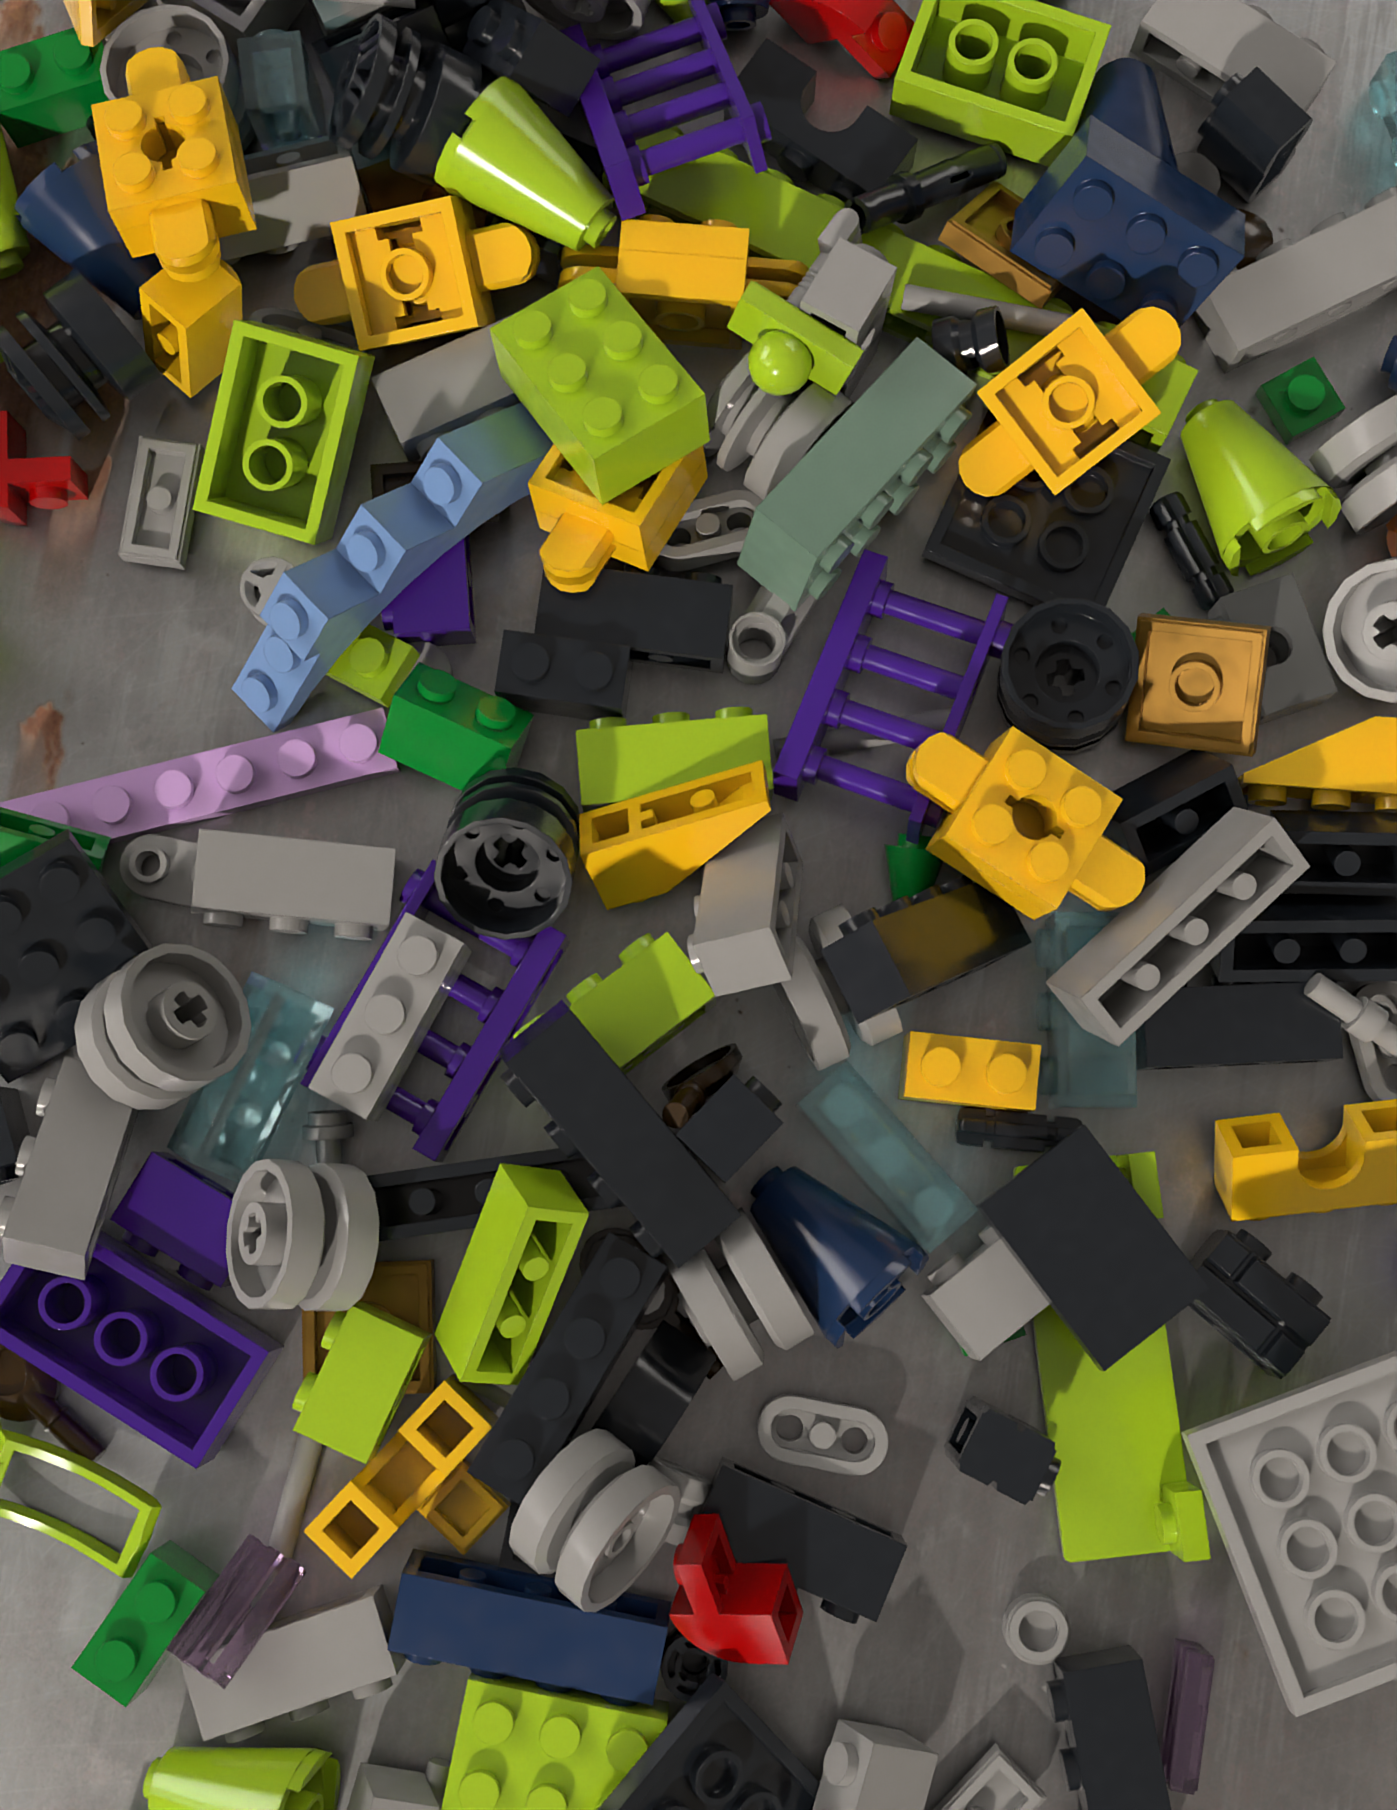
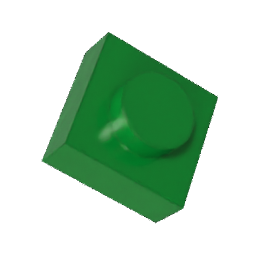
(1300, 400)

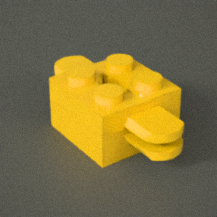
(173, 165)
(415, 273)
(684, 276)
(1069, 401)
(626, 528)
(1003, 839)

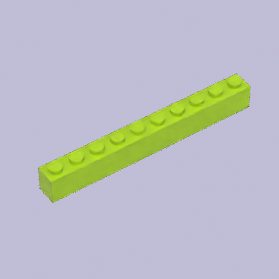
(787, 225)

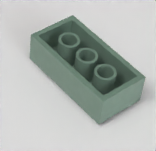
(857, 475)

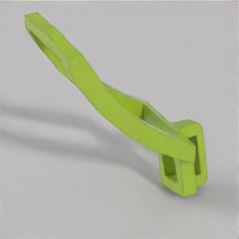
(137, 1542)

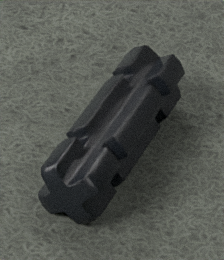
(1190, 549)
(1011, 1129)

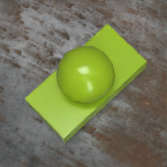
(790, 344)

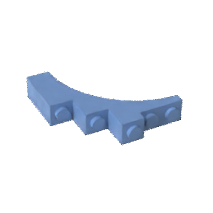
(387, 545)

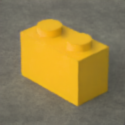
(190, 325)
(969, 1072)

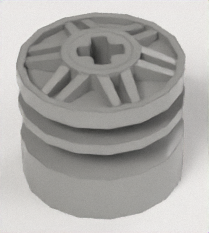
(194, 41)
(767, 426)

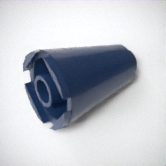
(1129, 102)
(73, 221)
(833, 1251)

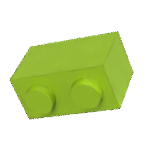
(360, 1380)

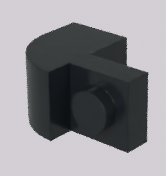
(656, 1392)

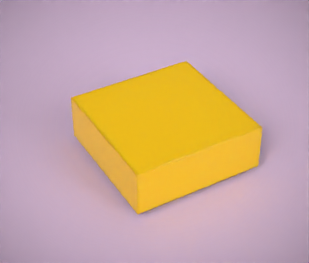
(463, 1507)

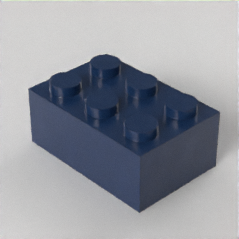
(1127, 227)

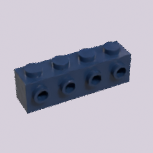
(527, 1629)

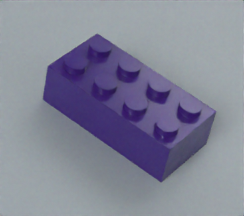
(139, 1347)

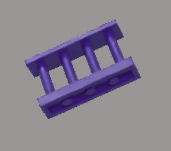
(616, 132)
(849, 650)
(498, 1009)

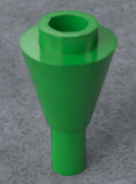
(911, 867)

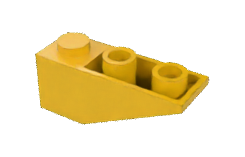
(1334, 771)

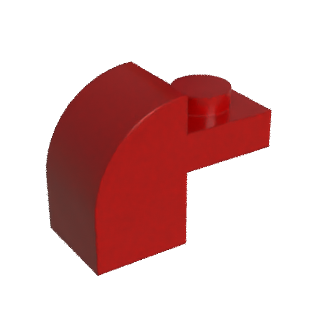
(869, 29)
(38, 480)
(731, 1607)

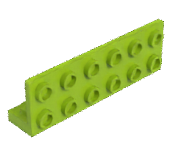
(1118, 1434)

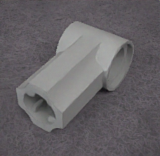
(772, 622)

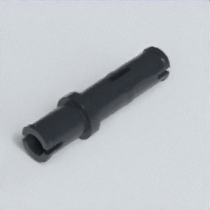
(908, 195)

